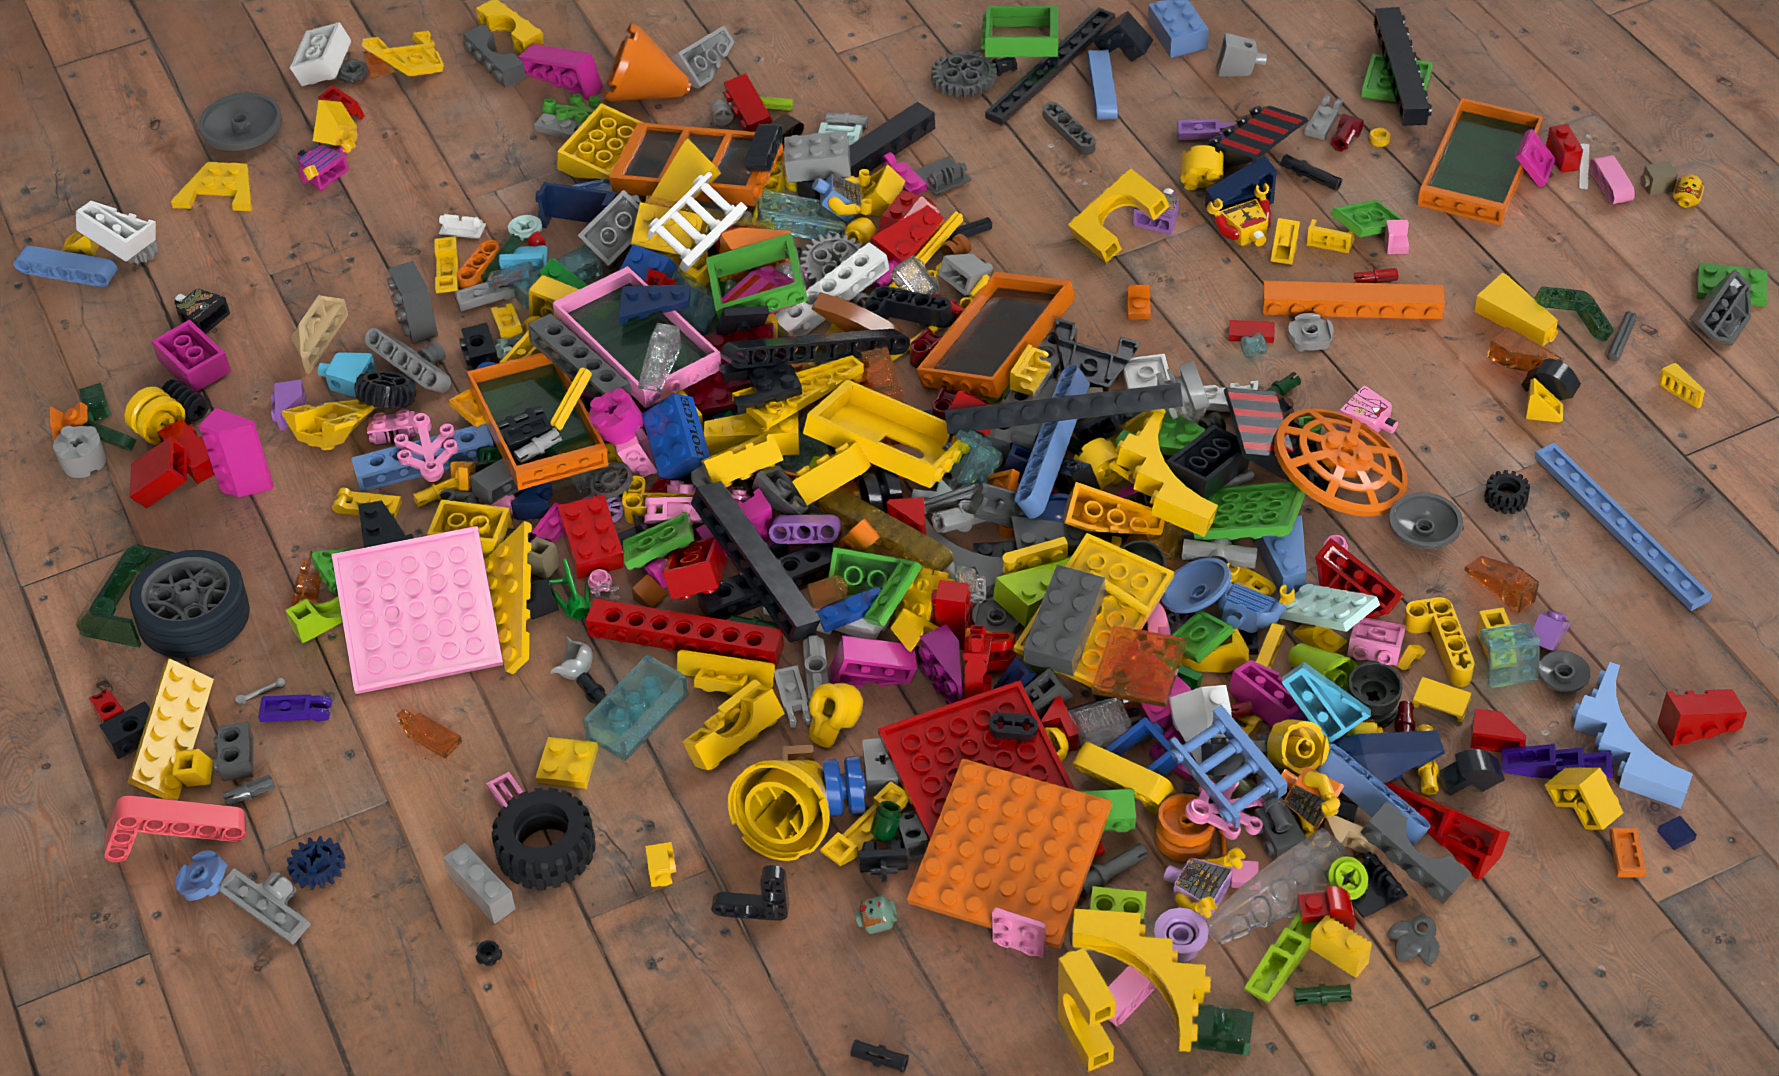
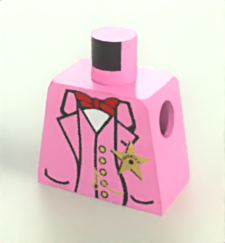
(1371, 410)

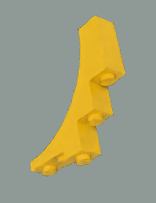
(1153, 477)
(1124, 938)

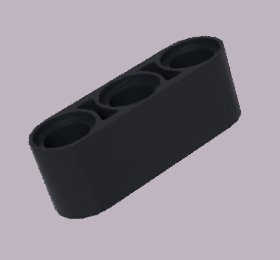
(764, 147)

